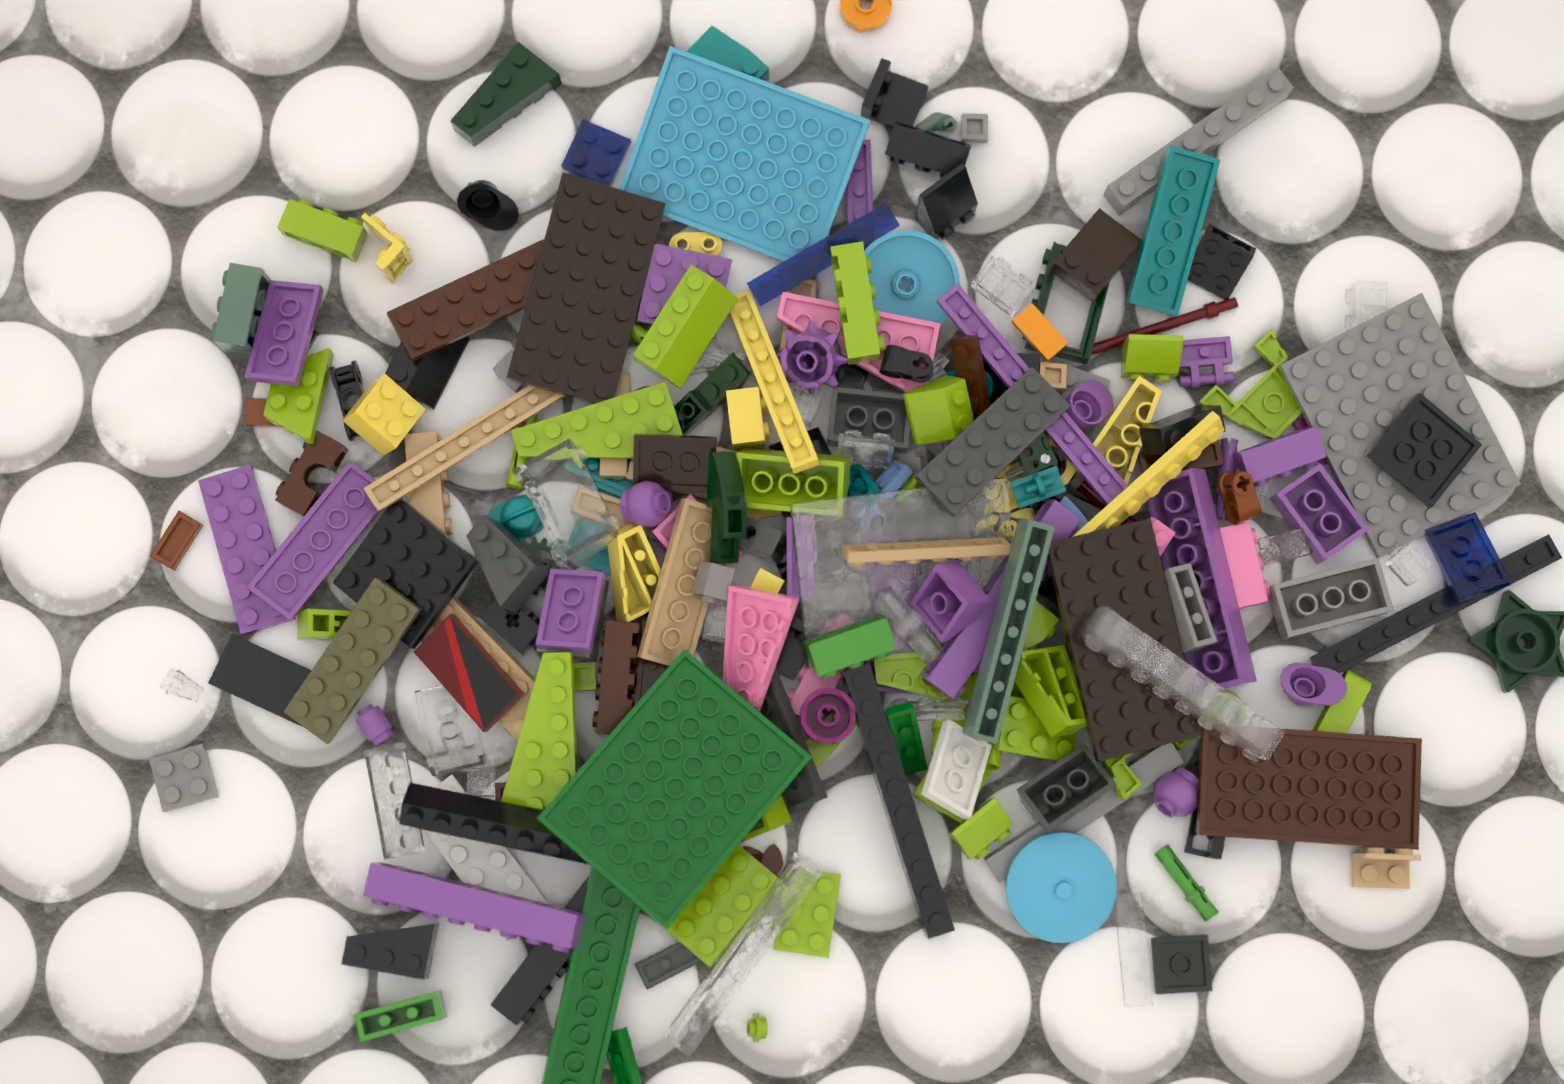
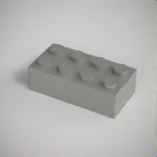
(1330, 599)

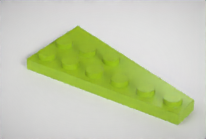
(604, 427)
(548, 741)

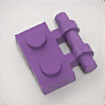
(1206, 353)

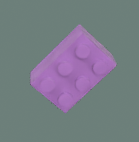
(1322, 511)

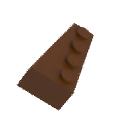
(618, 674)

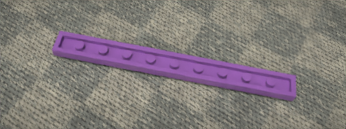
(1009, 369)

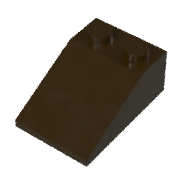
(1095, 255)

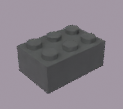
(870, 414)

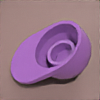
(1089, 404)

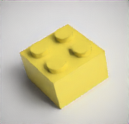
(384, 414)
(745, 419)

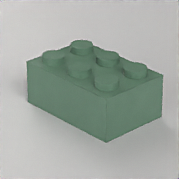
(240, 308)

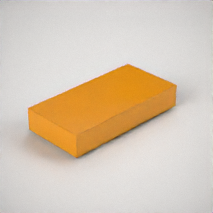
(1039, 332)

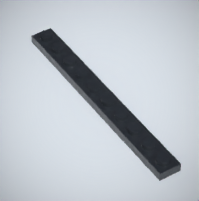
(1428, 611)

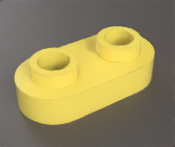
(696, 241)

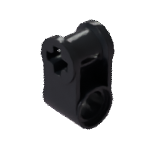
(903, 364)

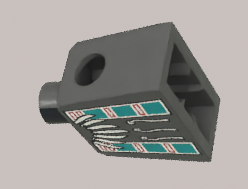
(767, 544)

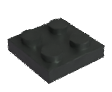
(1181, 964)

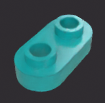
(861, 481)

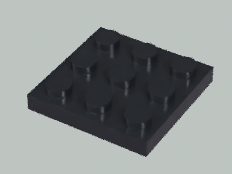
(1424, 450)

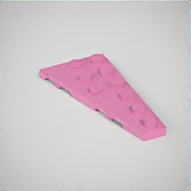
(896, 330)
(754, 639)

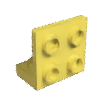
(390, 260)

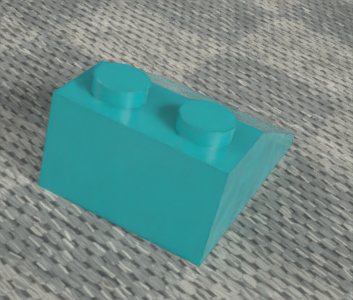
(725, 51)

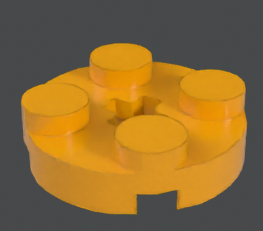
(863, 19)

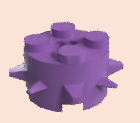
(801, 367)

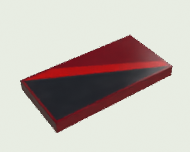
(468, 673)

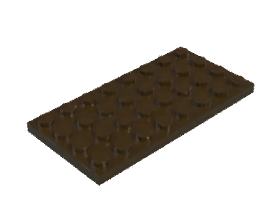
(586, 290)
(1124, 573)

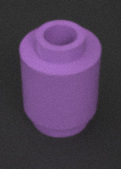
(374, 724)

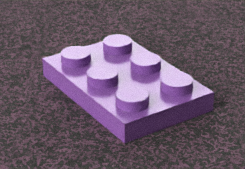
(570, 610)

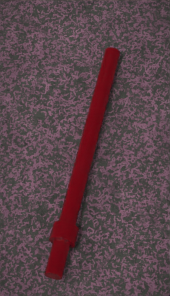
(1208, 311)

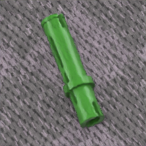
(1192, 891)

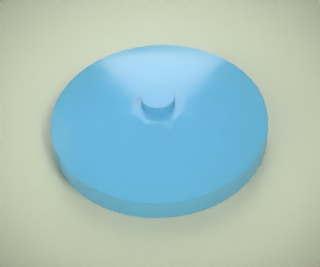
(911, 274)
(1060, 886)

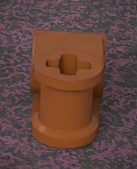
(1239, 500)

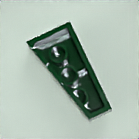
(504, 94)

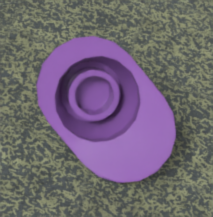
(1312, 685)

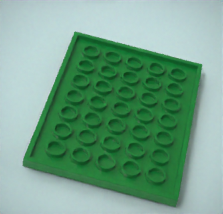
(674, 789)

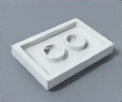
(956, 770)

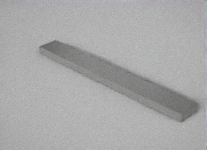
(1147, 768)

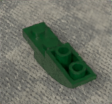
(710, 393)
(728, 507)

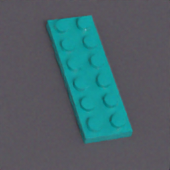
(1172, 230)

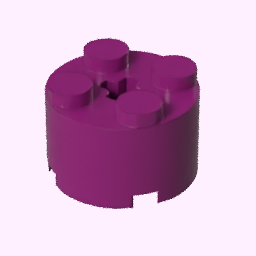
(828, 700)

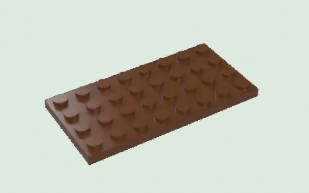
(1313, 790)

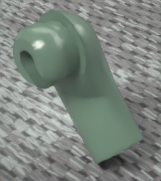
(939, 122)

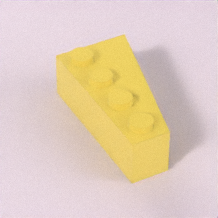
(1120, 436)

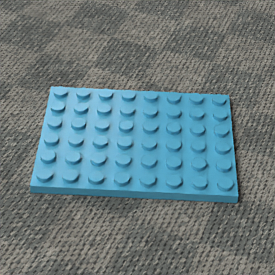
(743, 156)

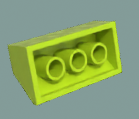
(685, 327)
(773, 486)

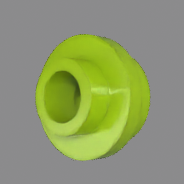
(757, 1027)

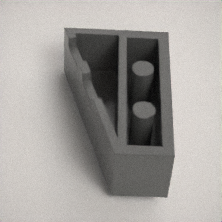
(506, 563)

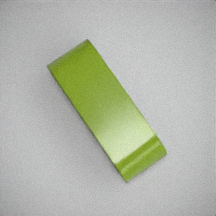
(1341, 715)

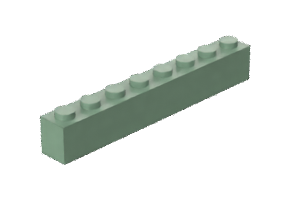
(1008, 630)

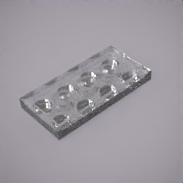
(866, 450)

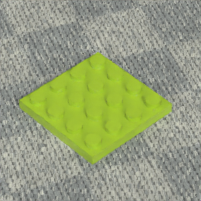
(722, 906)

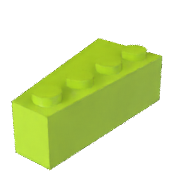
(855, 303)

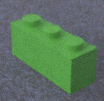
(849, 646)
(400, 1016)

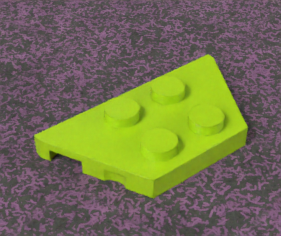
(300, 406)

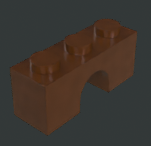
(296, 492)

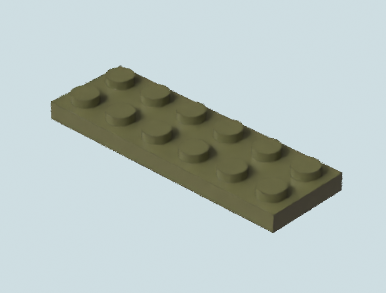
(352, 660)

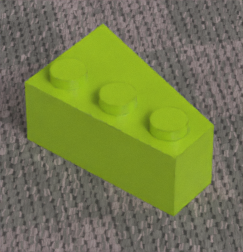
(1051, 689)

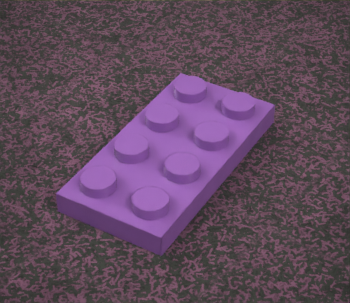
(284, 333)

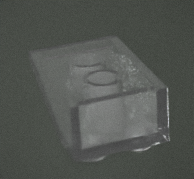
(448, 732)

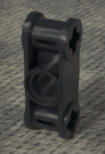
(347, 382)

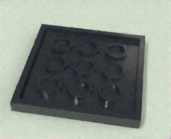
(413, 560)

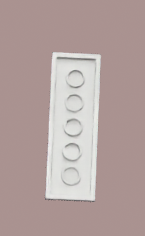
(482, 862)

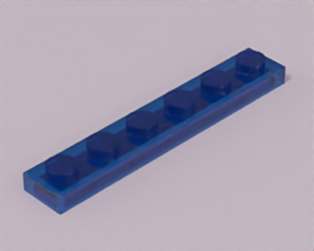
(818, 256)

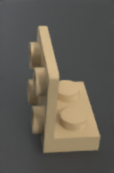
(1380, 870)

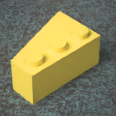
(632, 573)

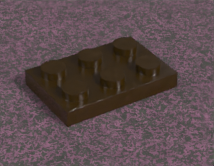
(673, 461)

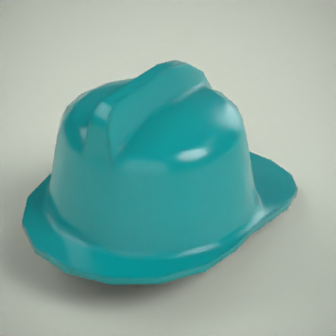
(518, 517)

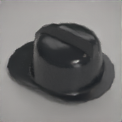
(487, 205)

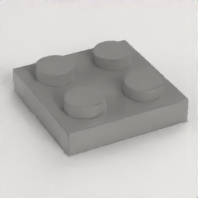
(183, 778)

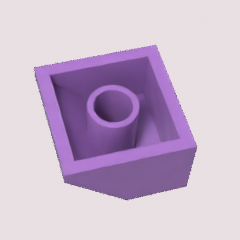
(949, 600)

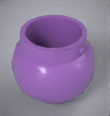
(645, 504)
(1176, 793)

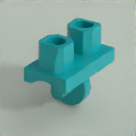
(1037, 487)

